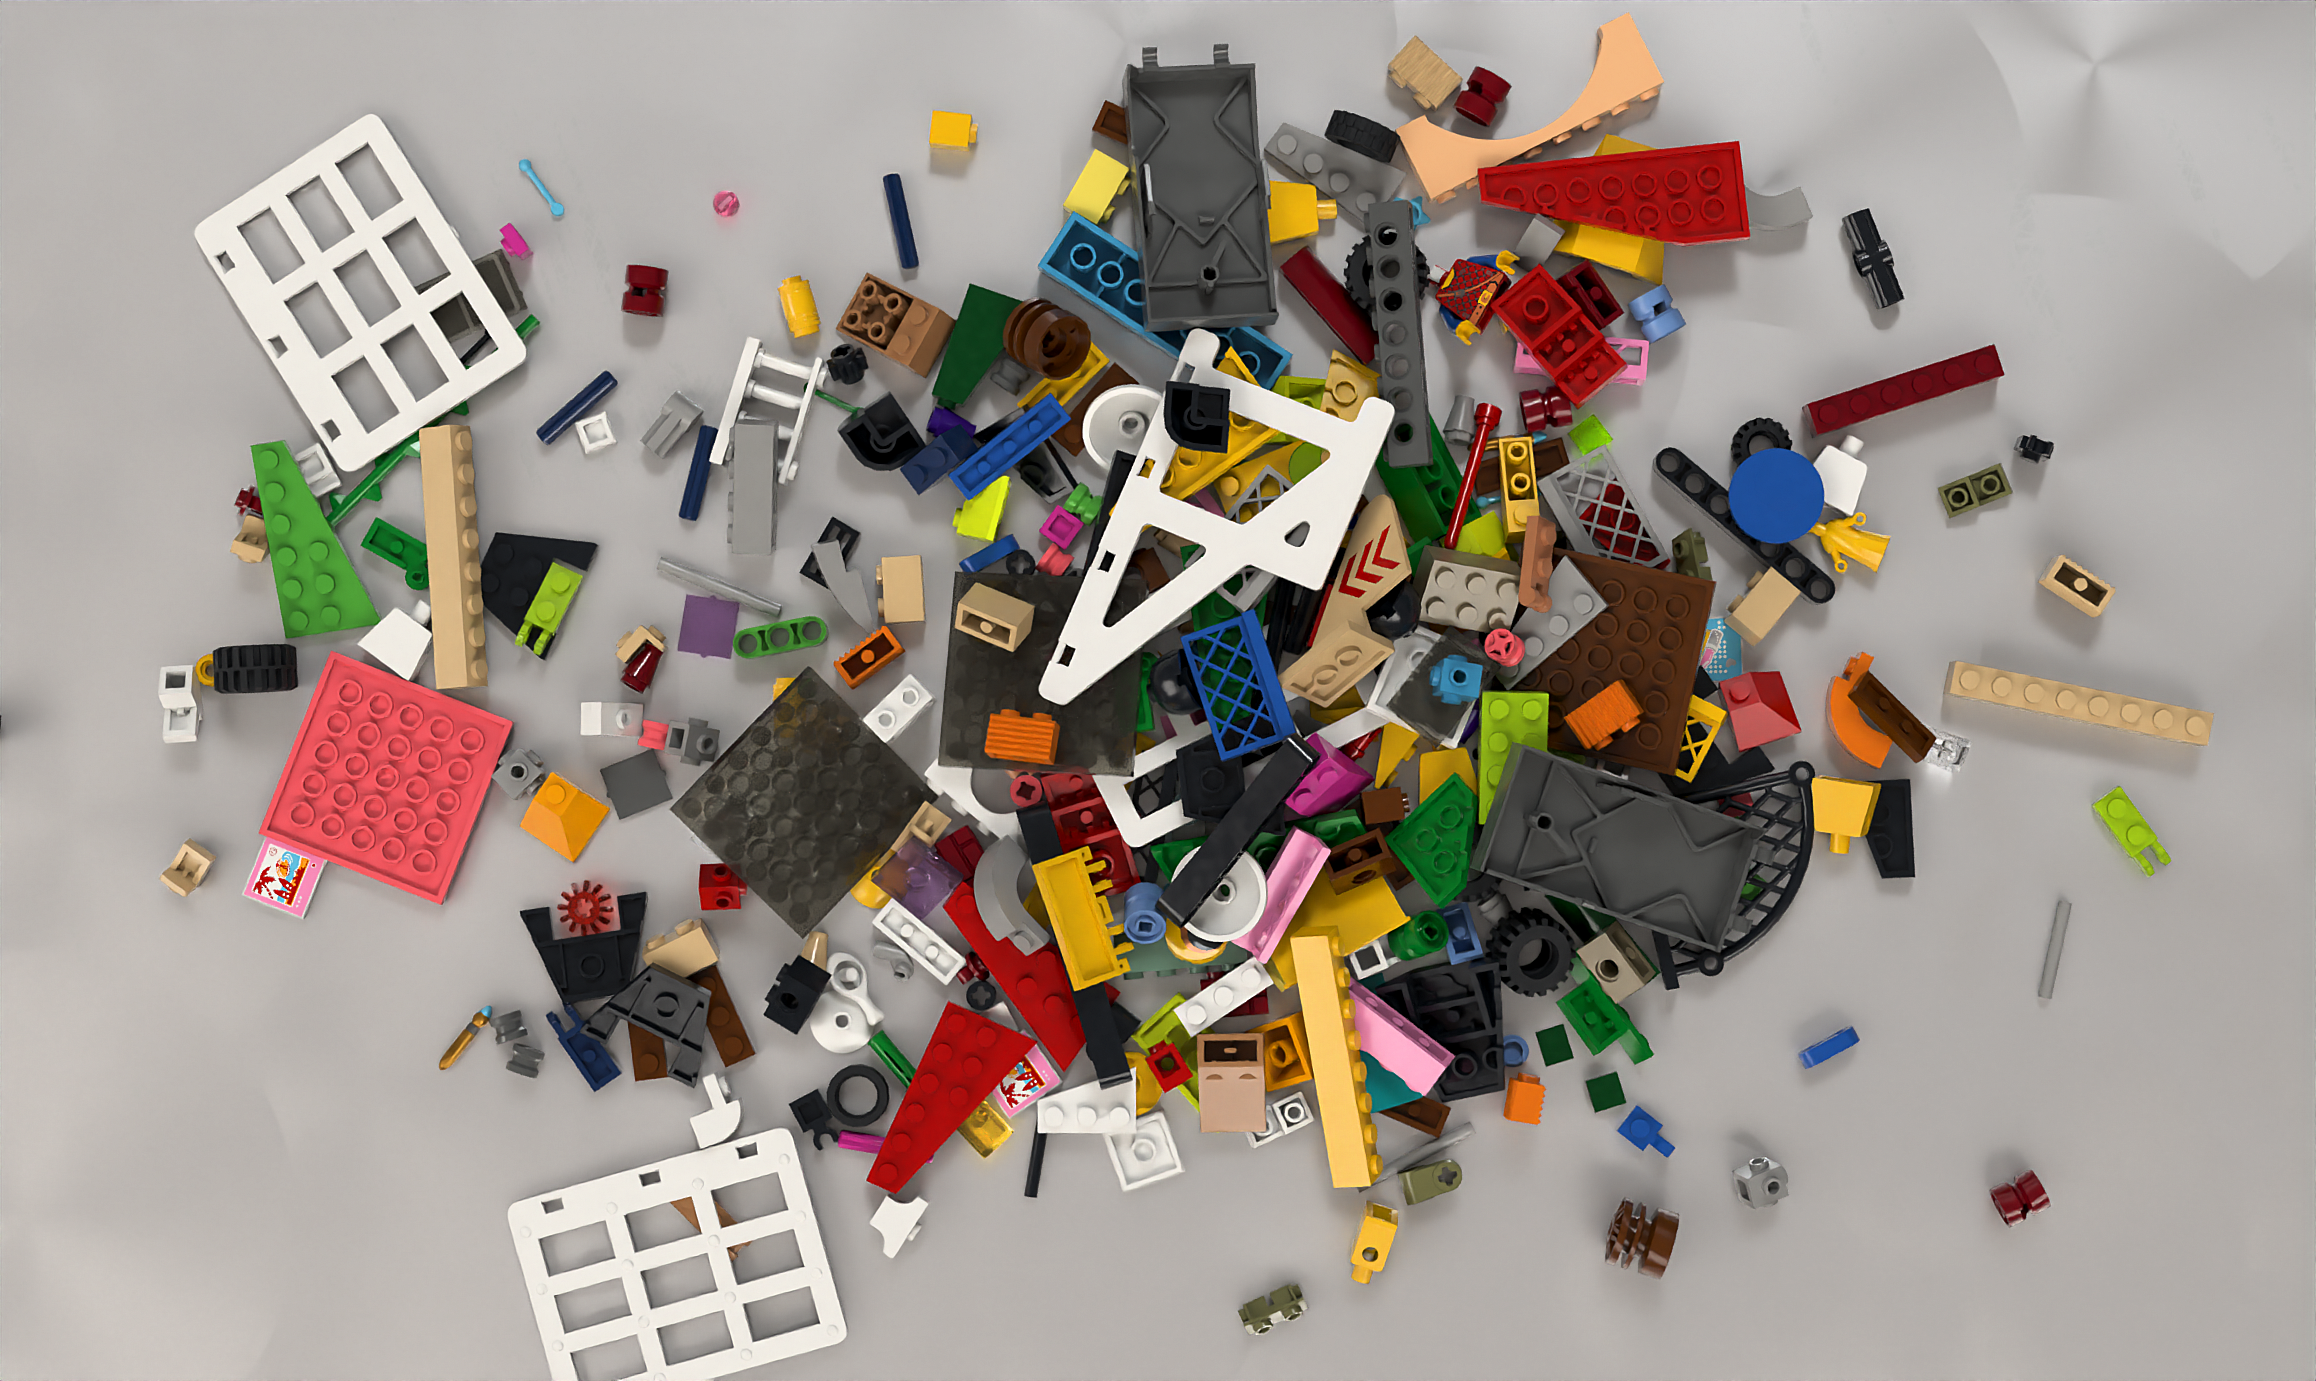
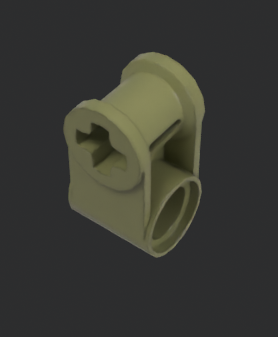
(1423, 1181)

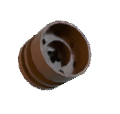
(1047, 338)
(1642, 1238)

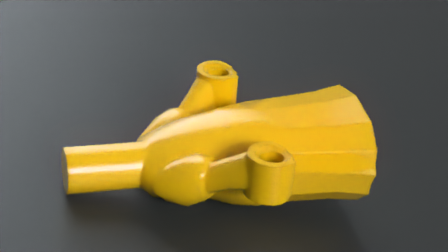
(1863, 546)

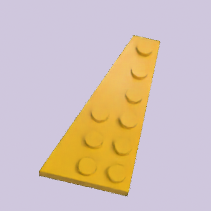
(1194, 470)

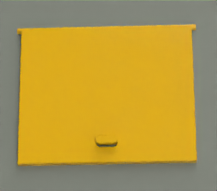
(1360, 914)

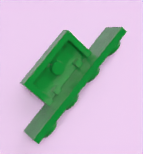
(1599, 1018)

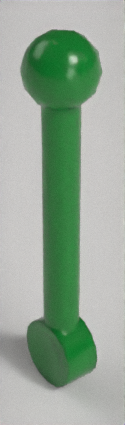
(840, 403)

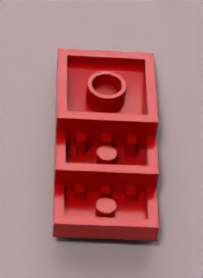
(1558, 336)
(1086, 821)

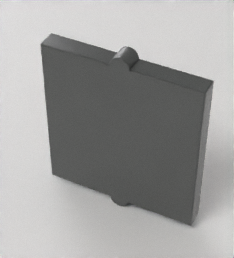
(636, 784)

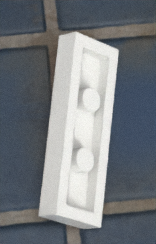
(919, 941)
(1223, 996)

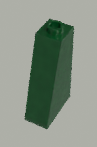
(973, 345)

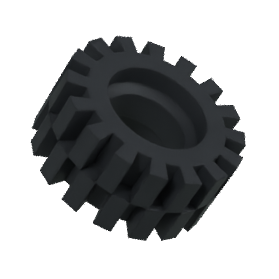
(1754, 428)

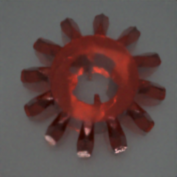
(575, 904)

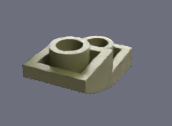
(1975, 490)

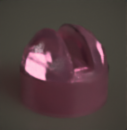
(730, 208)

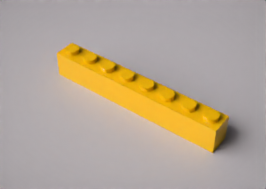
(1336, 1056)

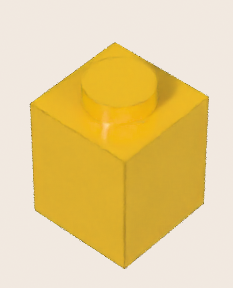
(952, 131)

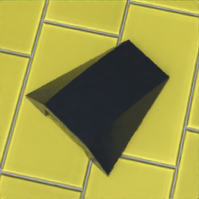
(1463, 1014)

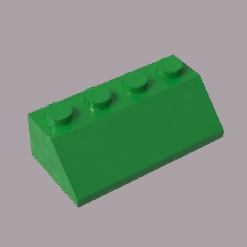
(1426, 493)

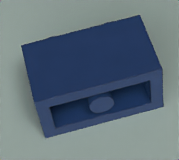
(938, 459)

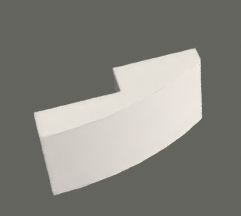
(1282, 1119)

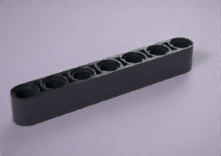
(1725, 521)
(1238, 830)

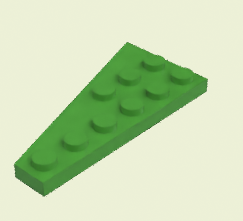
(309, 564)

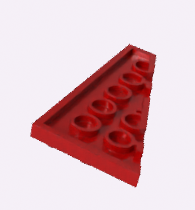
(1032, 982)
(953, 1078)

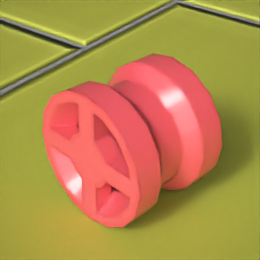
(1054, 561)
(1496, 647)
(653, 735)
(1030, 789)

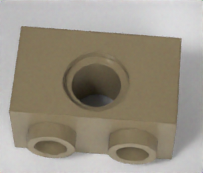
(1615, 945)

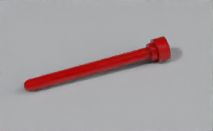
(1486, 418)

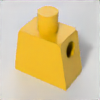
(1296, 211)
(1439, 765)
(1843, 808)
(1376, 1231)

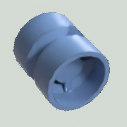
(1657, 326)
(1141, 918)

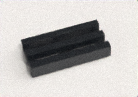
(816, 577)

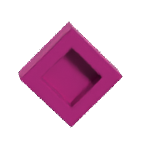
(514, 242)
(1061, 527)

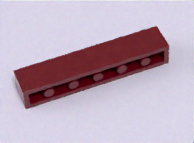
(1903, 391)

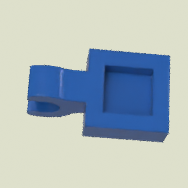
(1642, 1130)

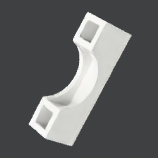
(958, 785)

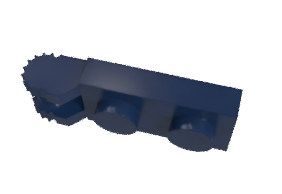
(587, 1053)

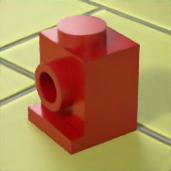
(1168, 1078)

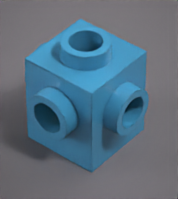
(1456, 680)

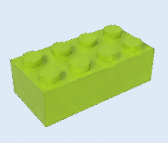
(1503, 720)

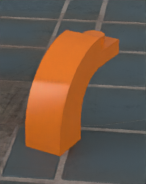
(1845, 720)

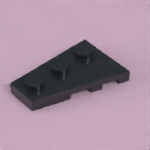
(1041, 467)
(1892, 830)

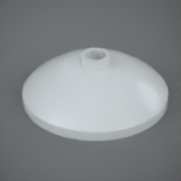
(1106, 423)
(1233, 915)

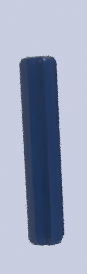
(900, 221)
(576, 407)
(698, 473)

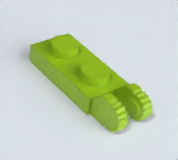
(549, 606)
(2129, 828)

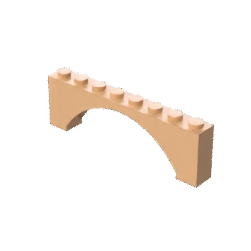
(1620, 75)

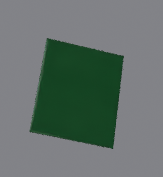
(1554, 1045)

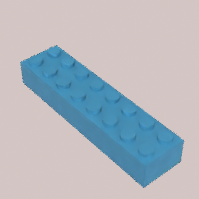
(1108, 278)

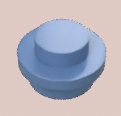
(1515, 1050)

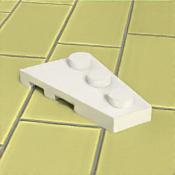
(1090, 1109)

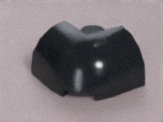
(1197, 416)
(881, 435)

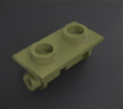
(1689, 551)
(1262, 1316)

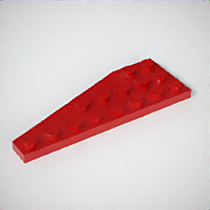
(1652, 194)

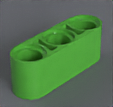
(764, 635)

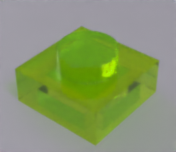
(1589, 435)

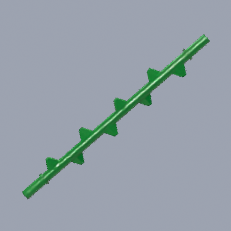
(385, 463)

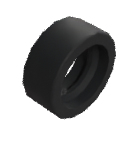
(882, 1095)

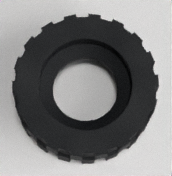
(1362, 135)

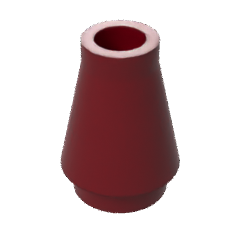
(641, 670)

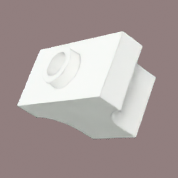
(611, 719)
(1370, 958)
(898, 1221)

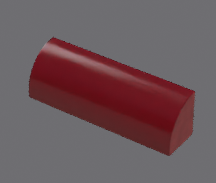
(1332, 303)

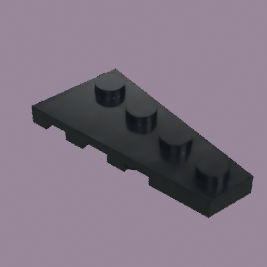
(1117, 476)

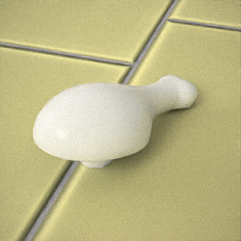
(851, 980)

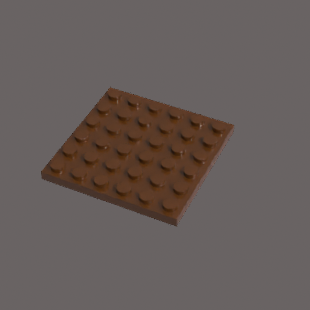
(1644, 637)

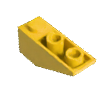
(1517, 487)
(1395, 745)

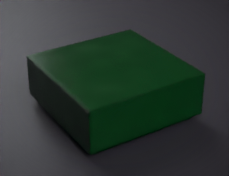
(1605, 1091)

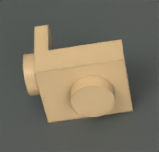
(252, 541)
(631, 643)
(188, 868)

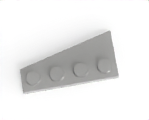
(1335, 170)
(1573, 607)

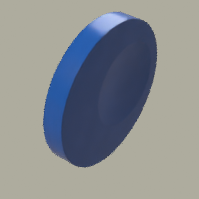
(1776, 496)

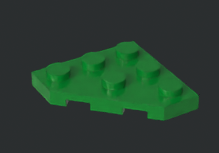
(1438, 840)

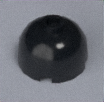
(1396, 612)
(1174, 684)

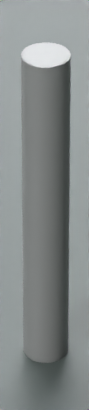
(2055, 949)

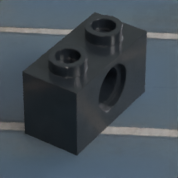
(797, 993)

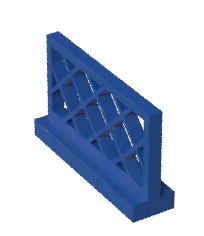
(1266, 676)

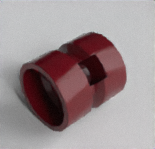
(1481, 98)
(640, 279)
(1544, 409)
(2020, 1198)

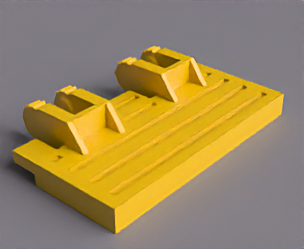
(1081, 918)

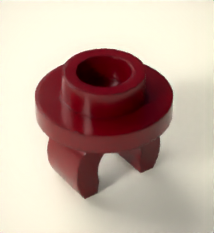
(246, 500)
(974, 968)

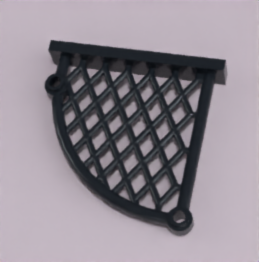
(1796, 868)

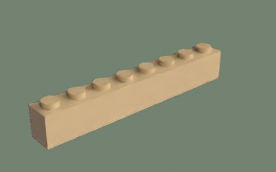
(453, 557)
(2078, 703)

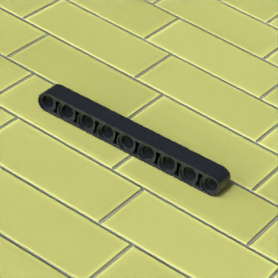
(1092, 1001)

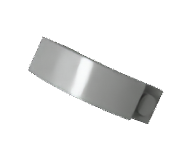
(1777, 211)
(998, 896)

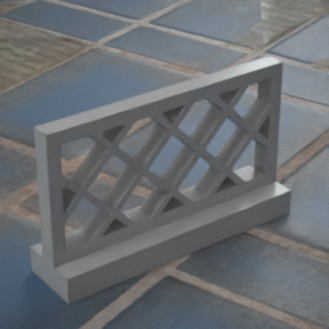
(1572, 525)
(1260, 581)

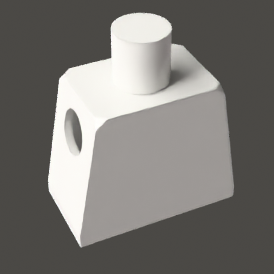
(1841, 475)
(402, 640)

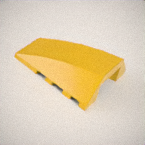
(1613, 249)

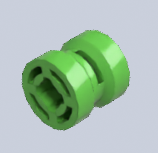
(1083, 503)

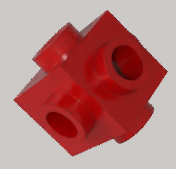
(720, 887)

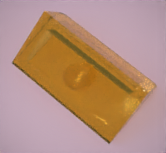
(984, 1129)

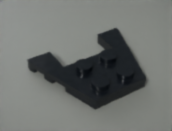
(516, 571)
(1715, 768)
(1214, 786)
(590, 964)
(664, 1006)

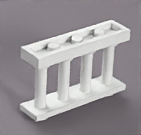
(745, 387)

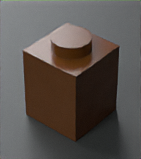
(1383, 805)

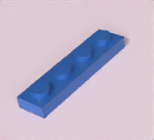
(1009, 446)

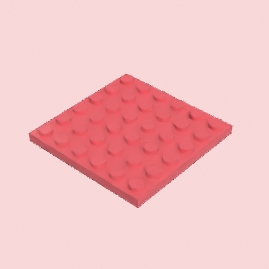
(386, 777)

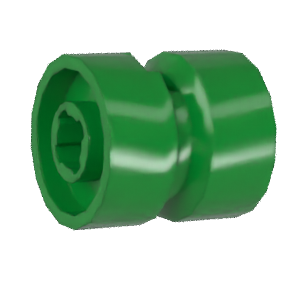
(1420, 936)

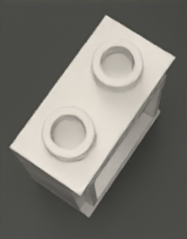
(899, 709)

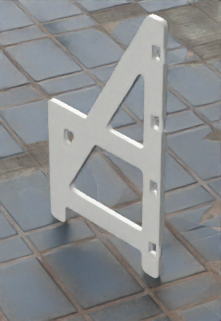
(1321, 499)

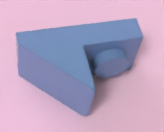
(1463, 939)

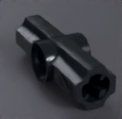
(1872, 258)

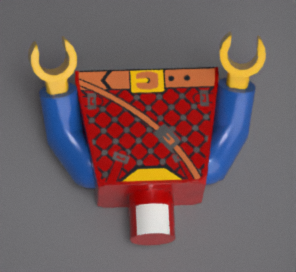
(1469, 291)

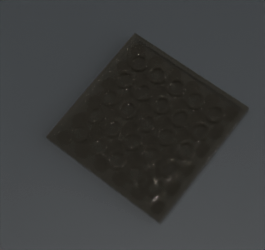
(983, 678)
(804, 802)

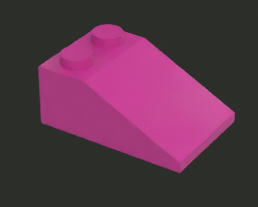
(1329, 783)

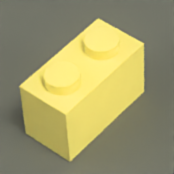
(1098, 188)

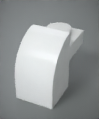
(182, 703)
(725, 1116)

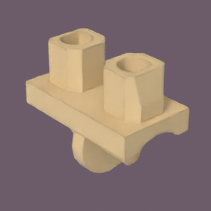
(925, 825)

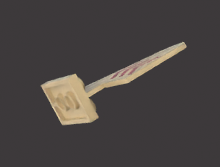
(1344, 642)

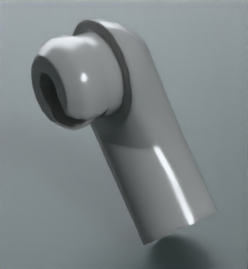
(899, 959)

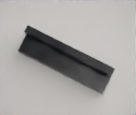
(1165, 799)

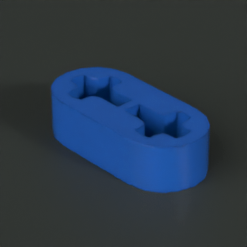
(990, 555)
(1828, 1047)

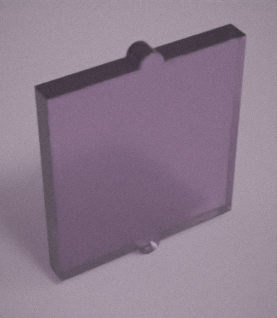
(708, 626)

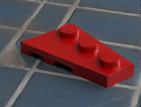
(1629, 523)

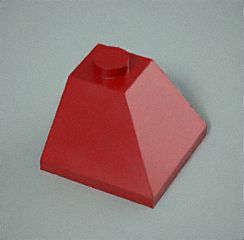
(1758, 709)

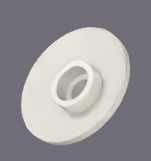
(831, 1035)

